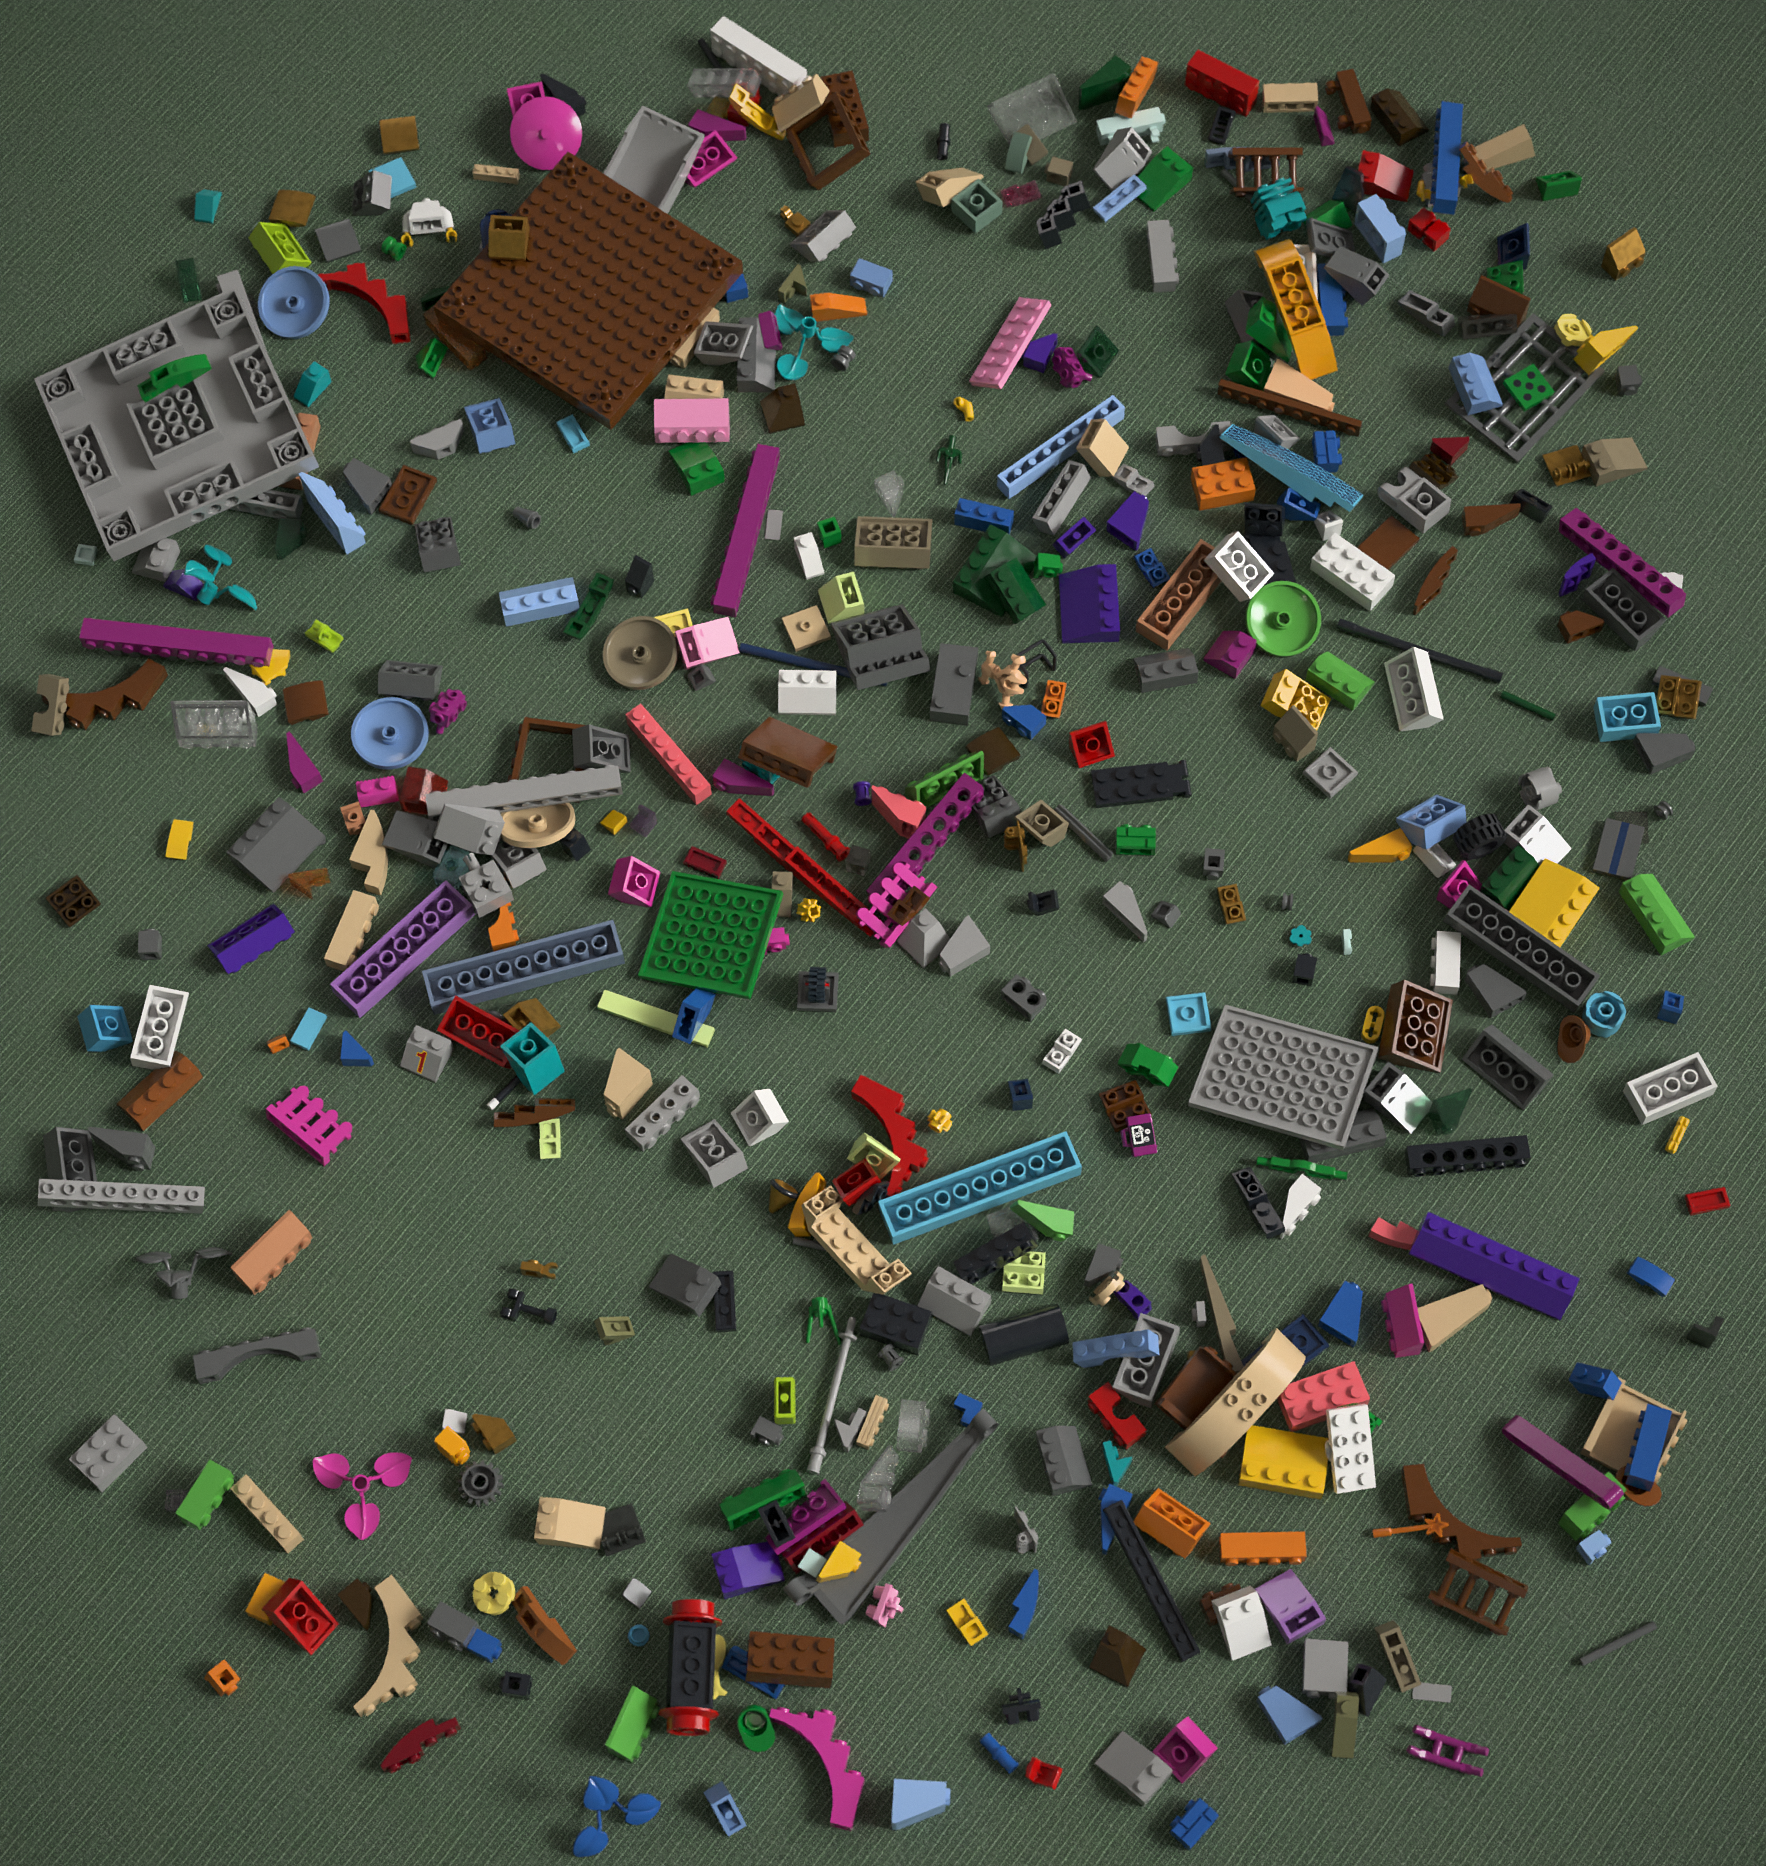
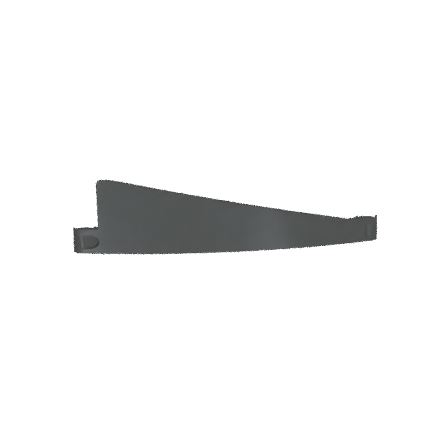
(889, 1532)

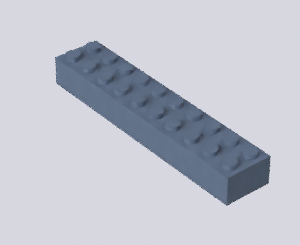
(524, 966)

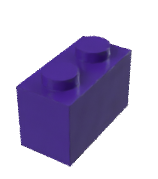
(1074, 537)

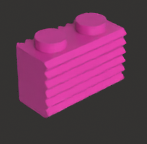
(377, 791)

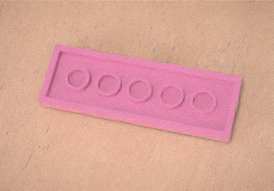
(1010, 343)

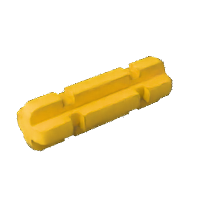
(1677, 1135)

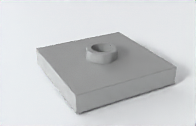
(1330, 772)

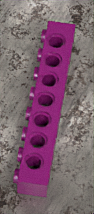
(1613, 554)
(964, 786)

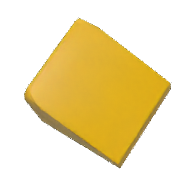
(614, 821)

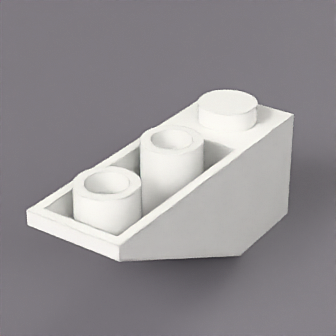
(1300, 1198)

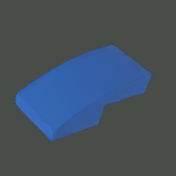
(1151, 568)
(1649, 1274)

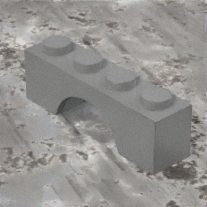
(1172, 442)

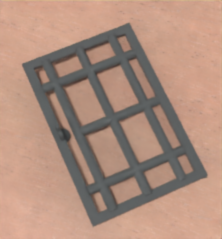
(1552, 359)

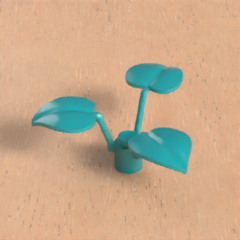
(790, 321)
(209, 589)

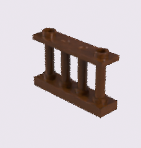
(1256, 156)
(1495, 1580)

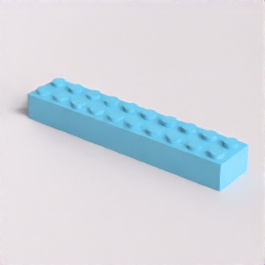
(979, 1187)

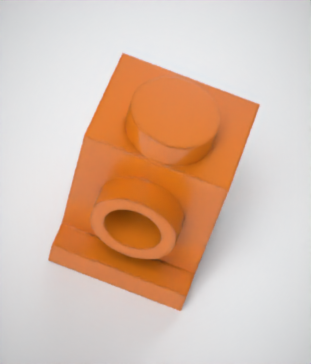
(224, 1672)

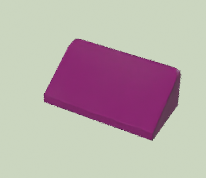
(1323, 127)
(770, 330)

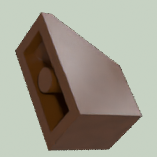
(1578, 625)

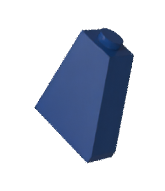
(692, 1015)
(1343, 1314)

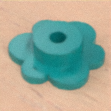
(1300, 931)

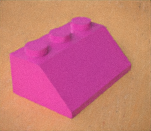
(710, 159)
(1403, 1321)

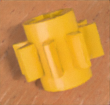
(808, 910)
(939, 1120)

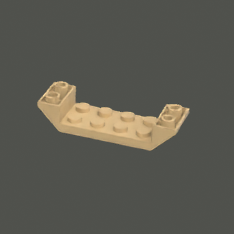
(849, 1245)

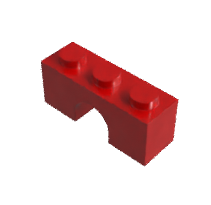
(1125, 1431)

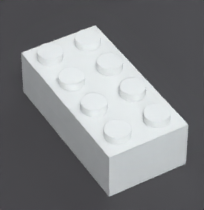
(1352, 572)
(1670, 1088)

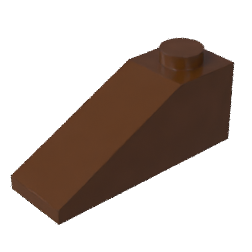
(1482, 519)

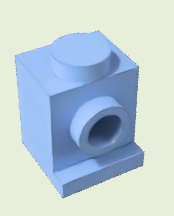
(1593, 1546)

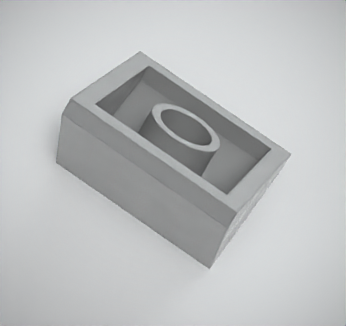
(1275, 431)

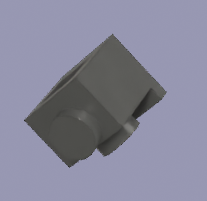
(1215, 858)
(767, 1432)

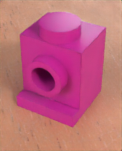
(778, 940)

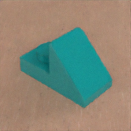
(1115, 1467)

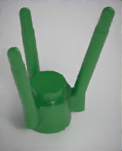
(820, 1309)

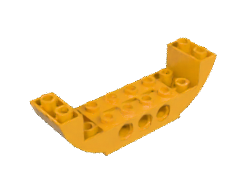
(1298, 308)

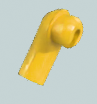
(966, 407)

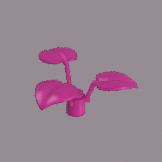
(363, 1518)

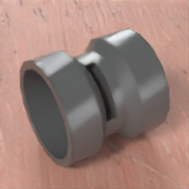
(842, 359)

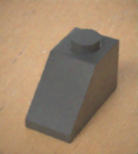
(1104, 1263)

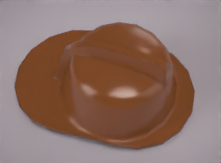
(1572, 1038)
(1638, 1495)

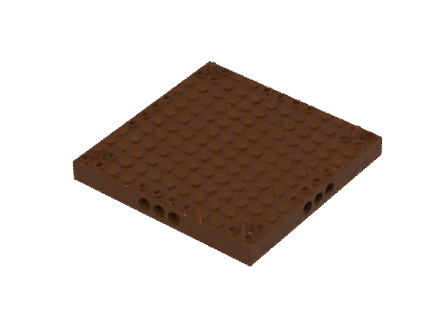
(600, 295)

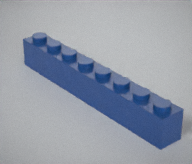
(1447, 157)

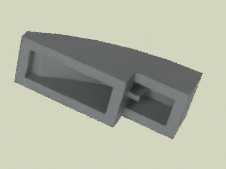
(1427, 313)

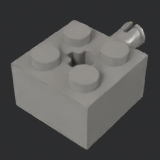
(482, 877)

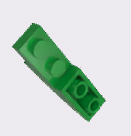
(172, 373)

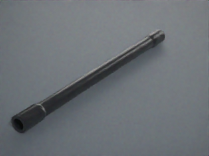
(1486, 673)

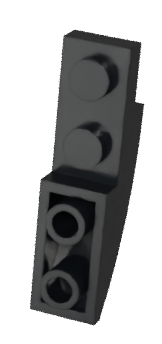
(1258, 1203)

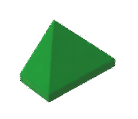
(431, 357)

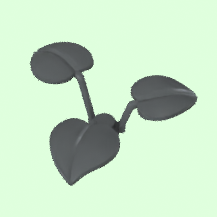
(177, 1278)

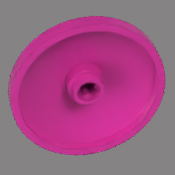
(545, 132)

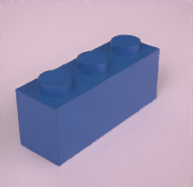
(981, 515)

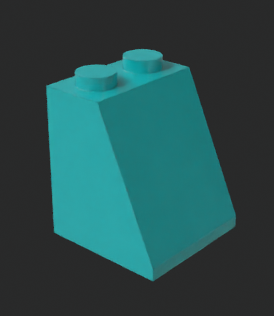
(533, 1058)

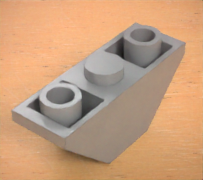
(439, 441)

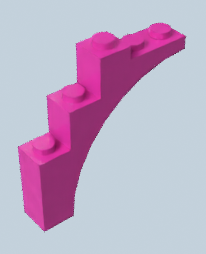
(818, 1733)

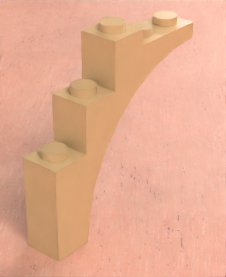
(402, 1649)

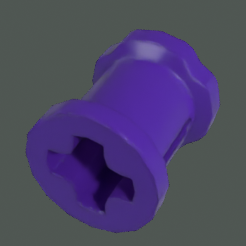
(862, 793)

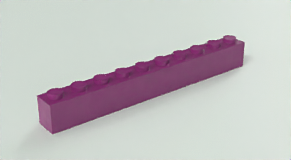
(746, 530)
(176, 642)

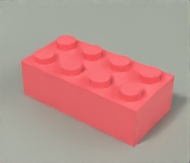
(1308, 1399)

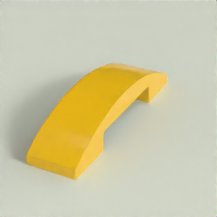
(753, 113)

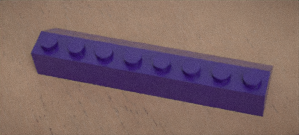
(1494, 1266)

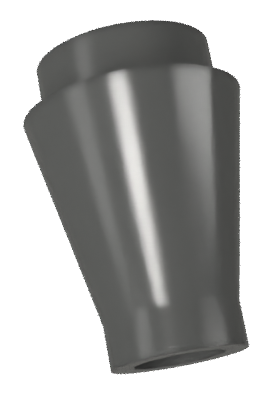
(528, 517)

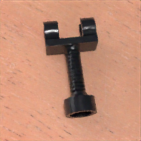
(549, 1315)

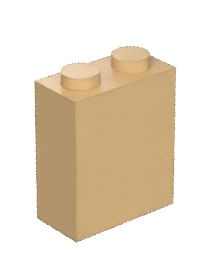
(1102, 447)

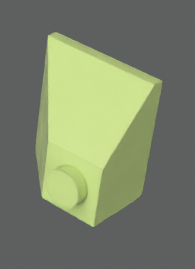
(877, 1155)

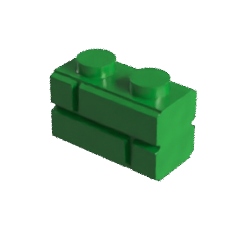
(1135, 840)

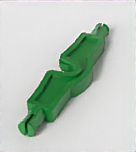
(1311, 1169)

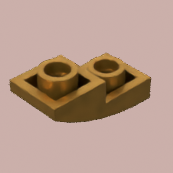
(1231, 904)

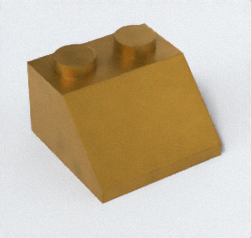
(1624, 255)

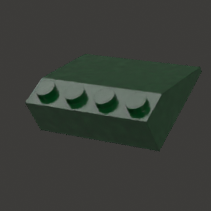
(990, 553)

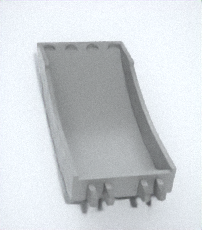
(655, 157)

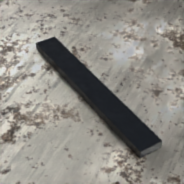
(1151, 1581)

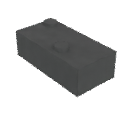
(954, 684)

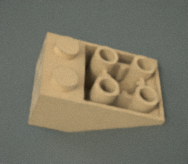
(943, 185)

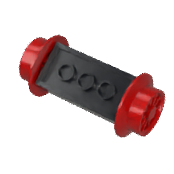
(690, 1667)

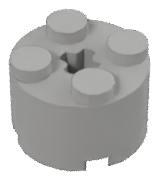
(1539, 788)

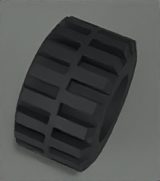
(1479, 836)

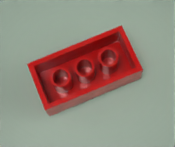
(1221, 83)

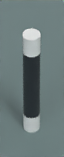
(504, 1092)

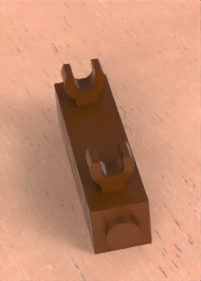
(1352, 101)

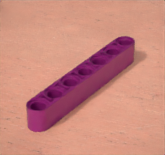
(1562, 1462)

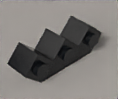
(1061, 214)

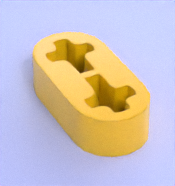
(1376, 1025)

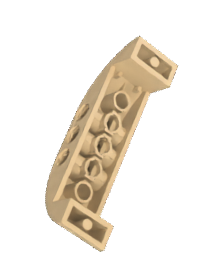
(1238, 1404)

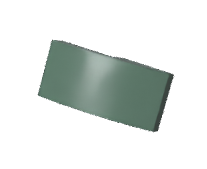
(1017, 152)

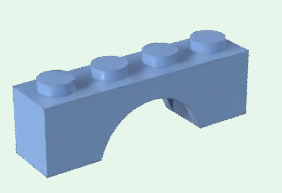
(1132, 1344)

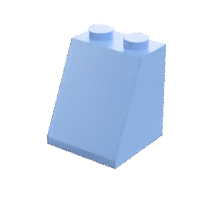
(917, 1801)

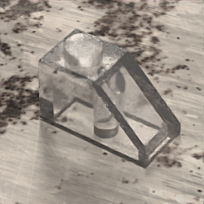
(890, 490)

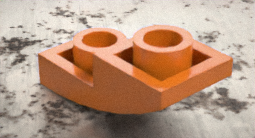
(1053, 699)

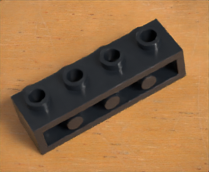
(996, 1253)

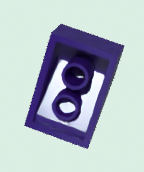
(747, 1568)

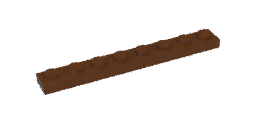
(1289, 407)

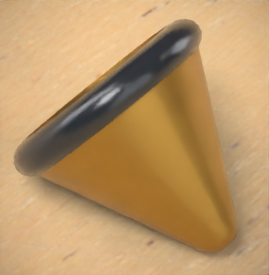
(781, 1195)

